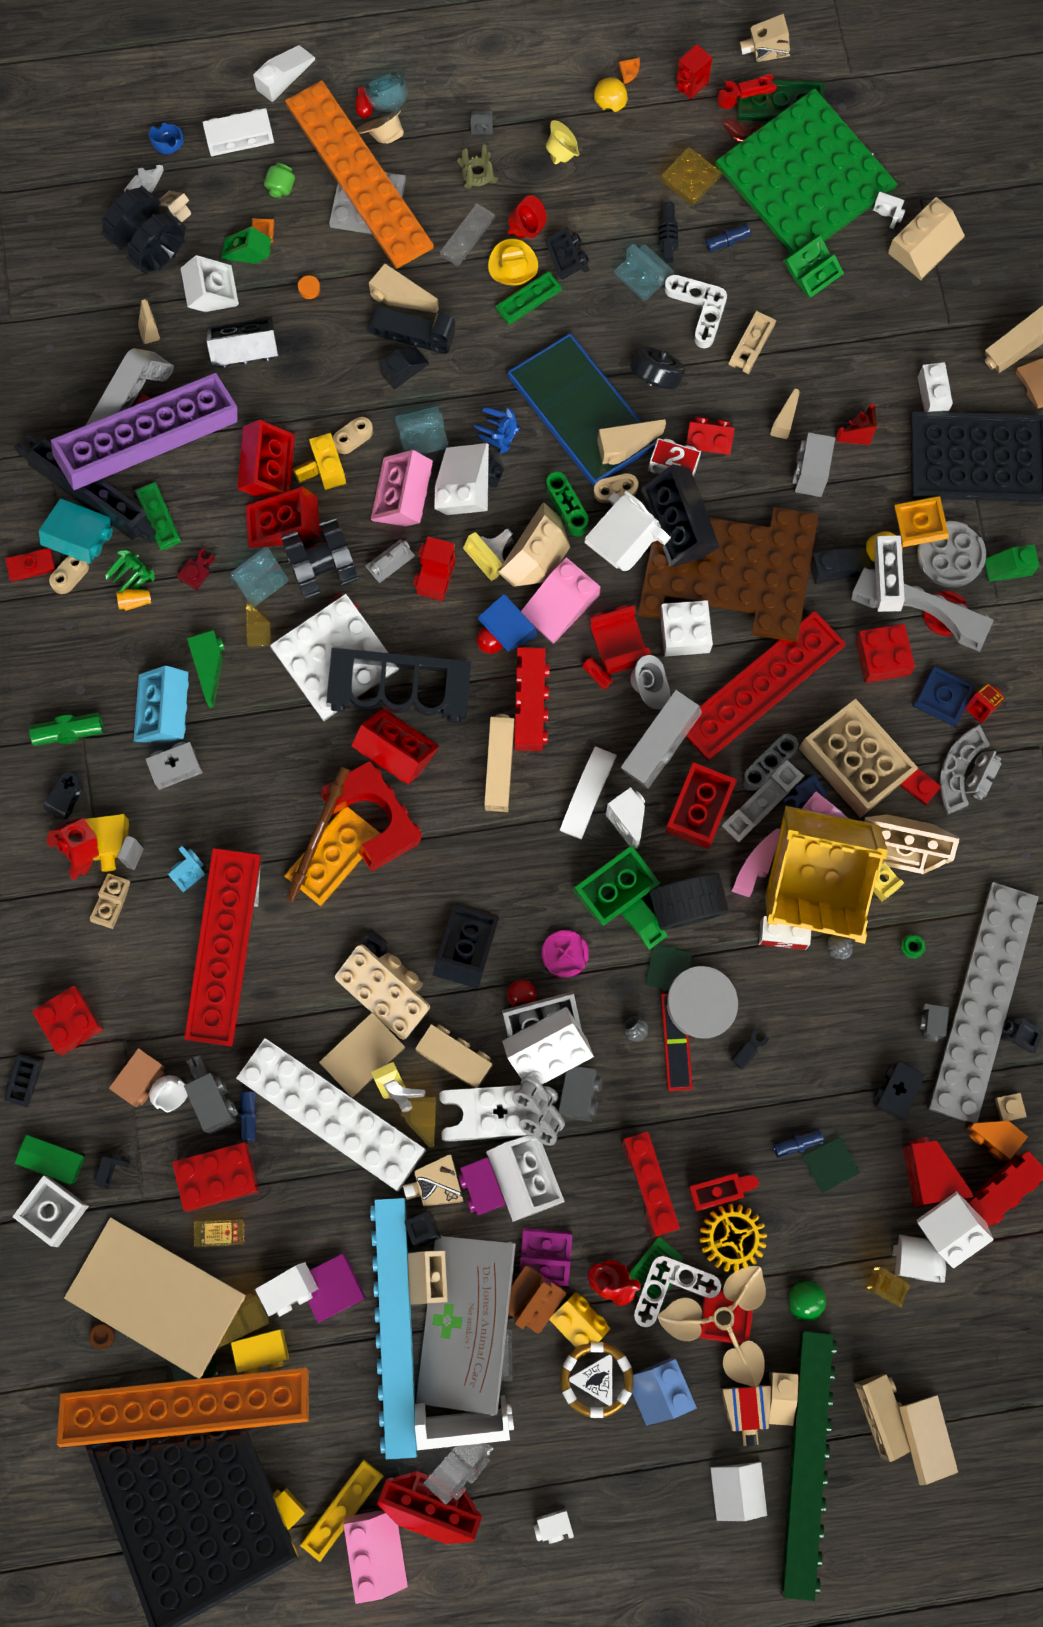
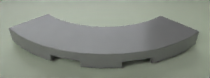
(954, 768)

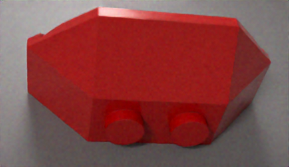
(421, 1511)

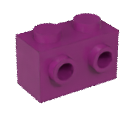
(482, 1187)

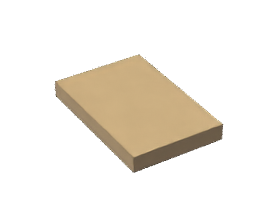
(360, 1053)
(928, 1440)

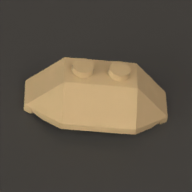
(537, 550)
(915, 844)

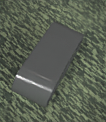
(777, 755)

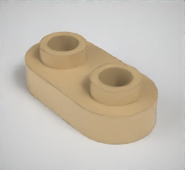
(354, 436)
(615, 484)
(70, 573)

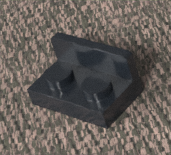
(567, 253)

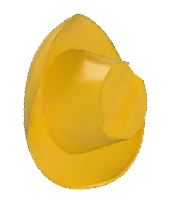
(512, 262)

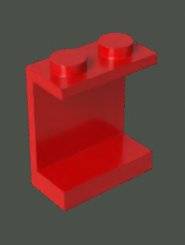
(618, 639)

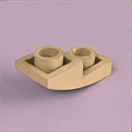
(110, 901)

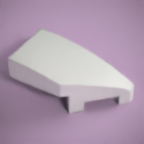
(146, 178)

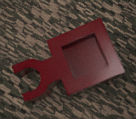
(194, 572)

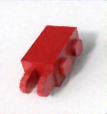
(720, 1191)

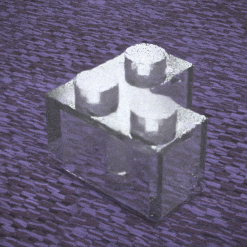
(459, 1466)

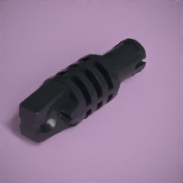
(668, 232)

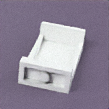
(462, 1428)

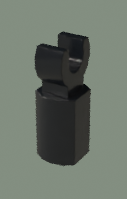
(748, 1050)

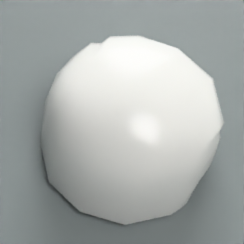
(168, 1093)

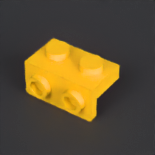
(579, 1321)

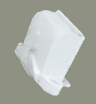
(625, 532)

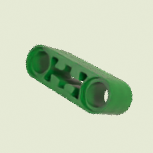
(577, 511)

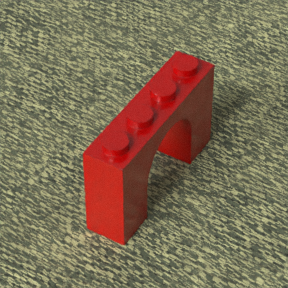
(367, 784)
(658, 1206)

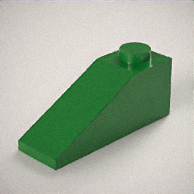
(208, 662)

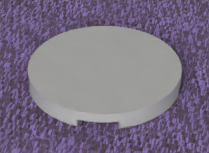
(955, 559)
(702, 1002)

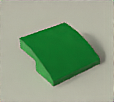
(813, 266)

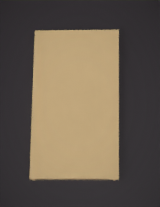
(155, 1297)

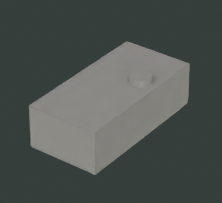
(662, 739)

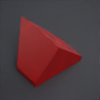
(860, 429)

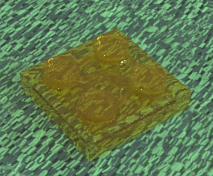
(691, 176)

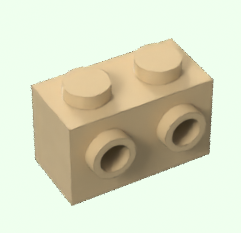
(427, 1277)

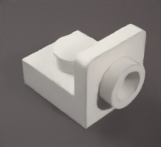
(889, 206)

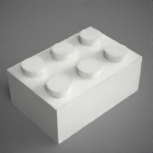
(548, 1047)

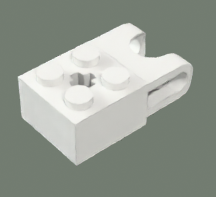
(478, 1115)

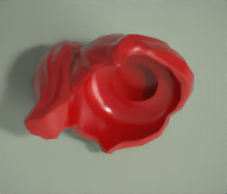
(613, 1282)

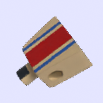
(748, 1410)

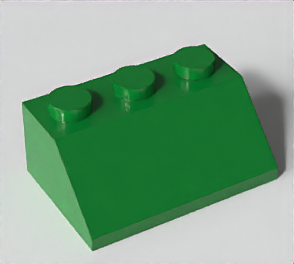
(616, 886)

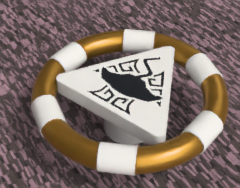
(596, 1380)

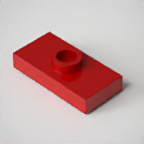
(30, 564)

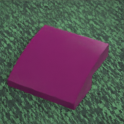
(547, 1253)
(336, 1290)

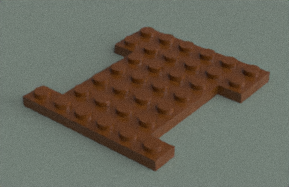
(750, 572)

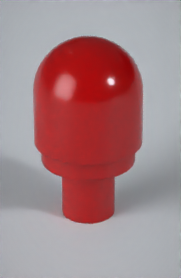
(362, 105)

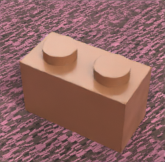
(137, 1078)

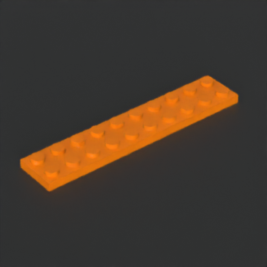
(359, 174)
(183, 1407)

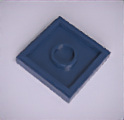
(944, 696)

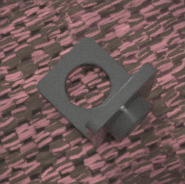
(481, 122)

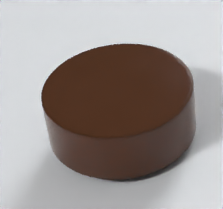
(101, 1336)

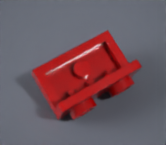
(710, 436)

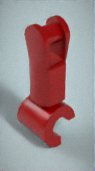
(728, 97)

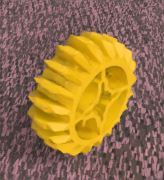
(728, 1226)

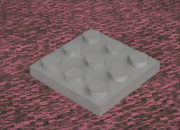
(345, 215)

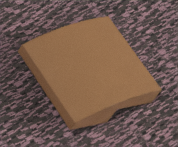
(1032, 377)

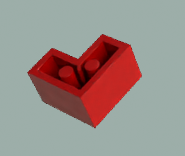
(437, 567)

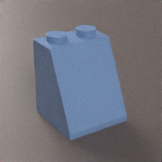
(662, 1392)

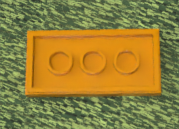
(335, 855)

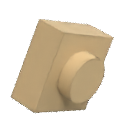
(1010, 1107)

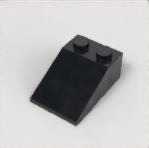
(465, 946)

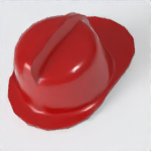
(527, 218)

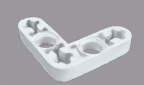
(708, 304)
(673, 1278)

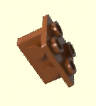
(533, 1299)

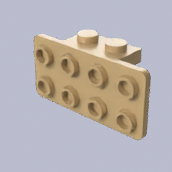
(384, 989)

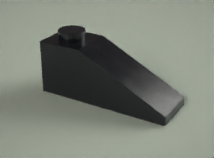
(839, 564)

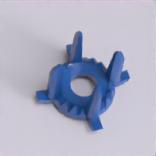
(498, 437)

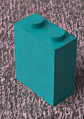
(75, 531)

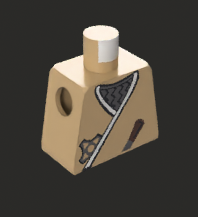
(768, 40)
(436, 1184)

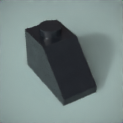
(402, 365)

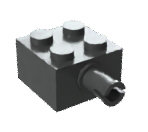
(209, 1098)

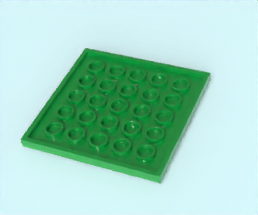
(806, 173)

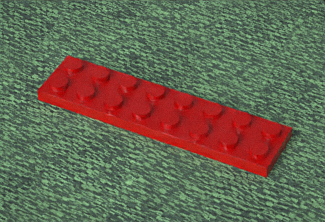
(763, 685)
(223, 947)

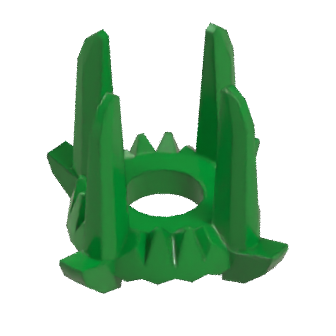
(133, 562)

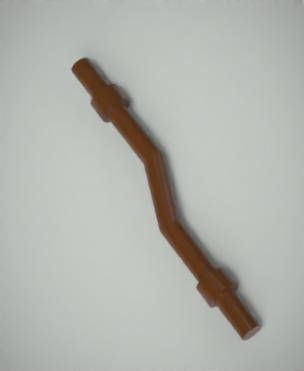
(299, 877)

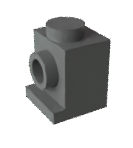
(933, 1022)

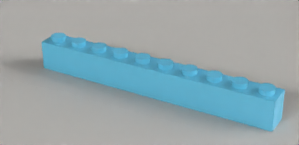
(395, 1329)

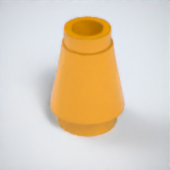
(132, 598)

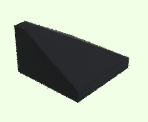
(375, 943)

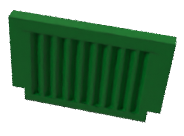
(642, 1268)

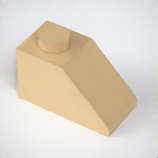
(783, 1397)

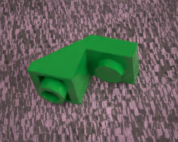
(644, 923)

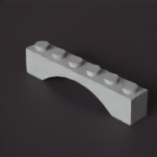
(966, 625)

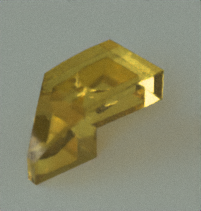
(257, 627)

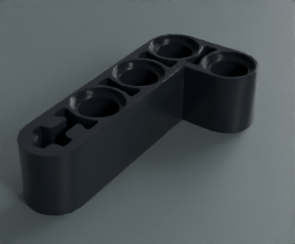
(413, 330)

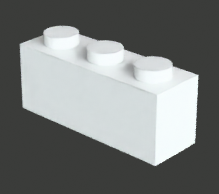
(238, 132)
(889, 573)

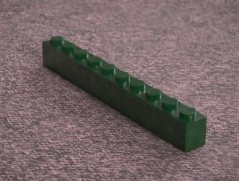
(807, 1467)

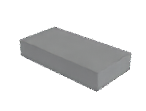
(130, 852)

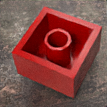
(884, 653)
(67, 1020)

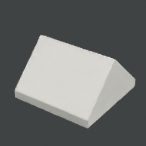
(738, 1492)

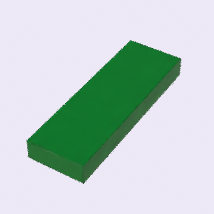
(528, 298)
(158, 515)

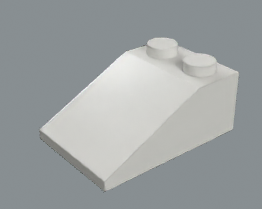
(463, 480)

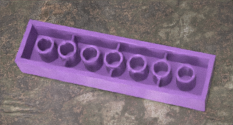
(144, 431)

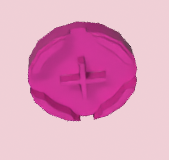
(565, 953)

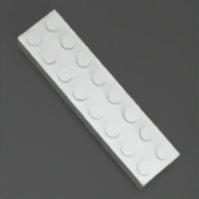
(331, 1114)

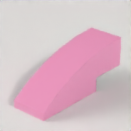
(756, 865)

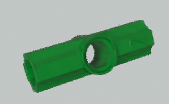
(66, 729)

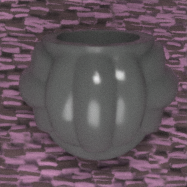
(840, 947)
(636, 1029)

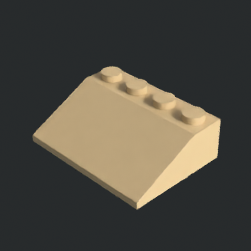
(857, 757)

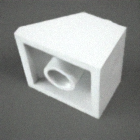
(208, 284)
(627, 815)
(955, 1229)

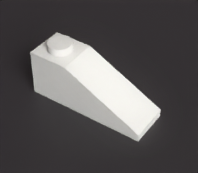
(281, 71)

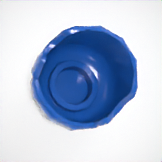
(166, 138)

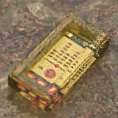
(219, 1233)

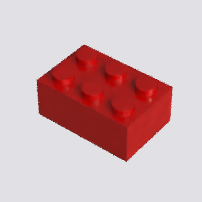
(700, 805)
(215, 1177)

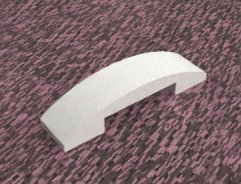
(587, 792)

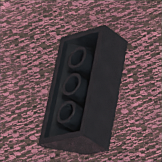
(681, 514)

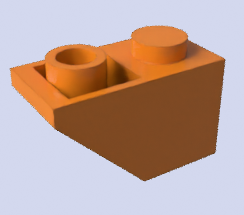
(1000, 1137)

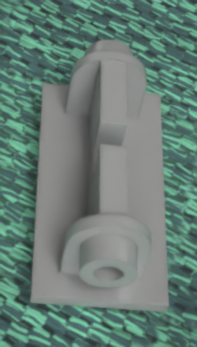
(390, 560)
(985, 765)

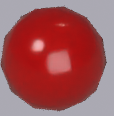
(487, 642)
(521, 993)

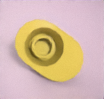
(561, 143)

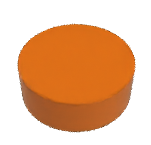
(309, 287)

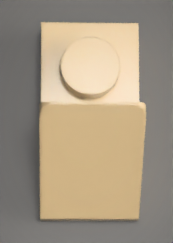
(175, 204)

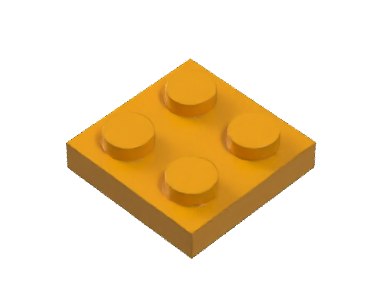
(921, 521)

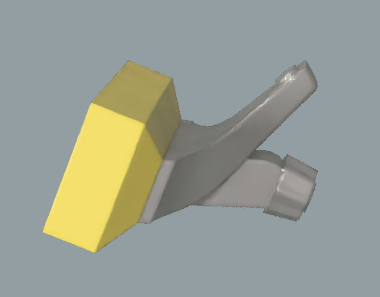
(488, 552)
(392, 1086)

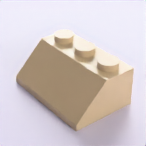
(927, 239)
(883, 1416)

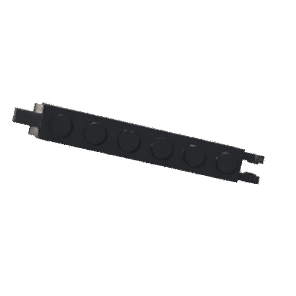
(96, 496)

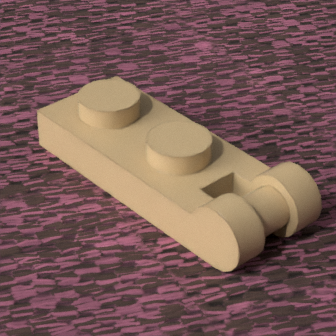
(752, 341)

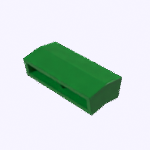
(49, 1160)

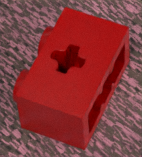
(693, 71)

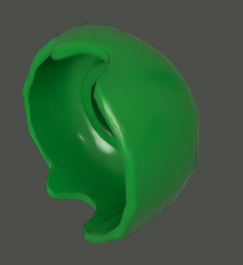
(807, 1301)

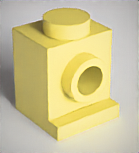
(885, 889)

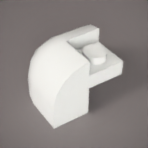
(919, 1259)

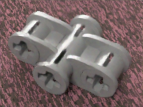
(537, 1106)

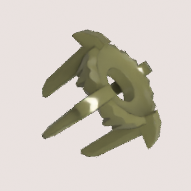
(467, 165)

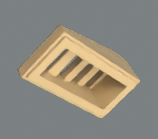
(147, 324)
(783, 422)

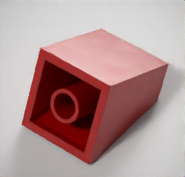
(931, 1173)

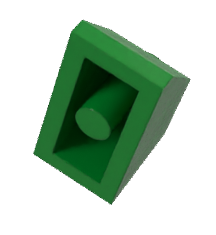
(247, 246)
(1012, 563)

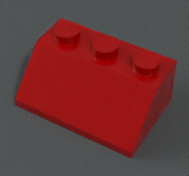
(265, 460)
(394, 746)

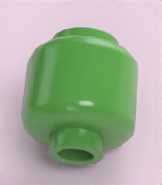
(279, 180)

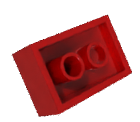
(283, 515)

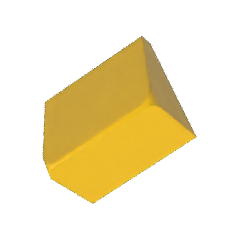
(305, 471)

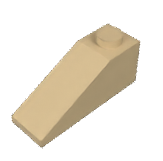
(400, 292)
(621, 442)

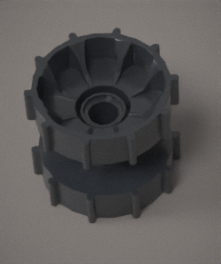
(136, 223)
(320, 558)

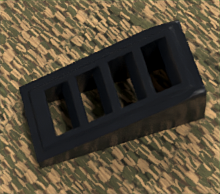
(32, 1081)

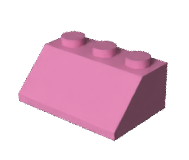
(402, 489)
(374, 1556)

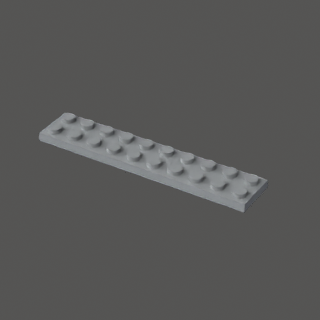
(983, 1003)

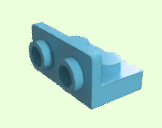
(188, 871)

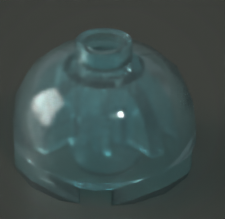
(387, 93)

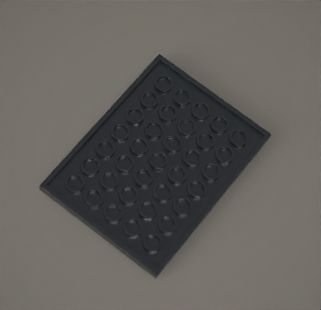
(191, 1519)

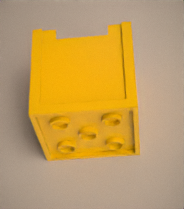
(824, 873)

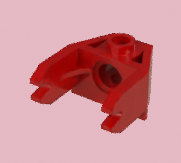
(80, 852)

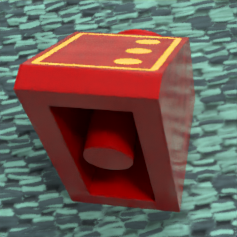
(984, 702)

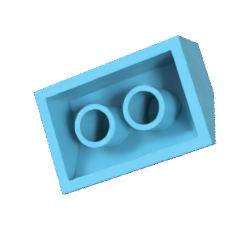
(161, 705)

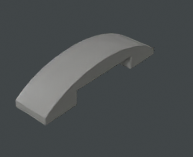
(763, 801)

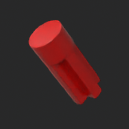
(597, 673)

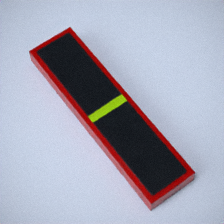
(676, 1053)

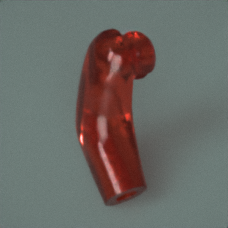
(740, 131)

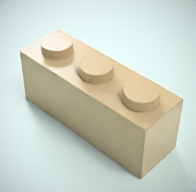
(454, 1056)

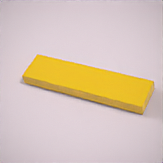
(345, 1504)

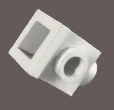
(553, 1526)

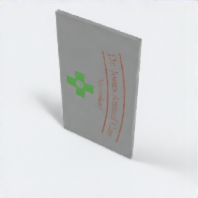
(468, 1333)

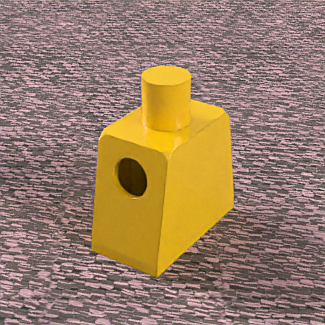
(110, 837)

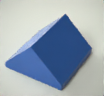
(507, 624)

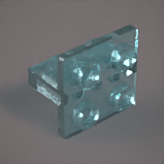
(643, 271)
(422, 431)
(259, 577)

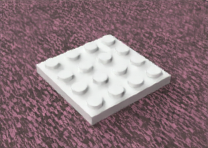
(308, 647)

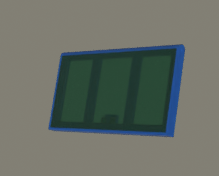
(575, 403)

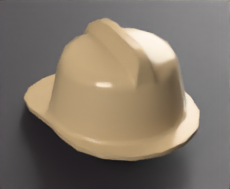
(385, 128)

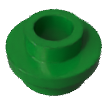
(918, 941)

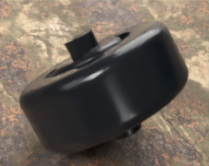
(657, 368)

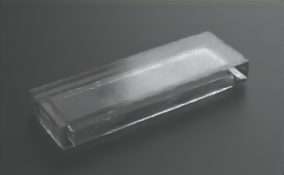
(467, 234)

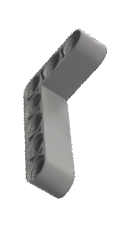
(128, 381)

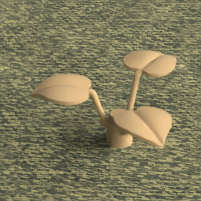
(744, 1288)

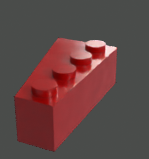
(530, 699)
(1007, 1187)

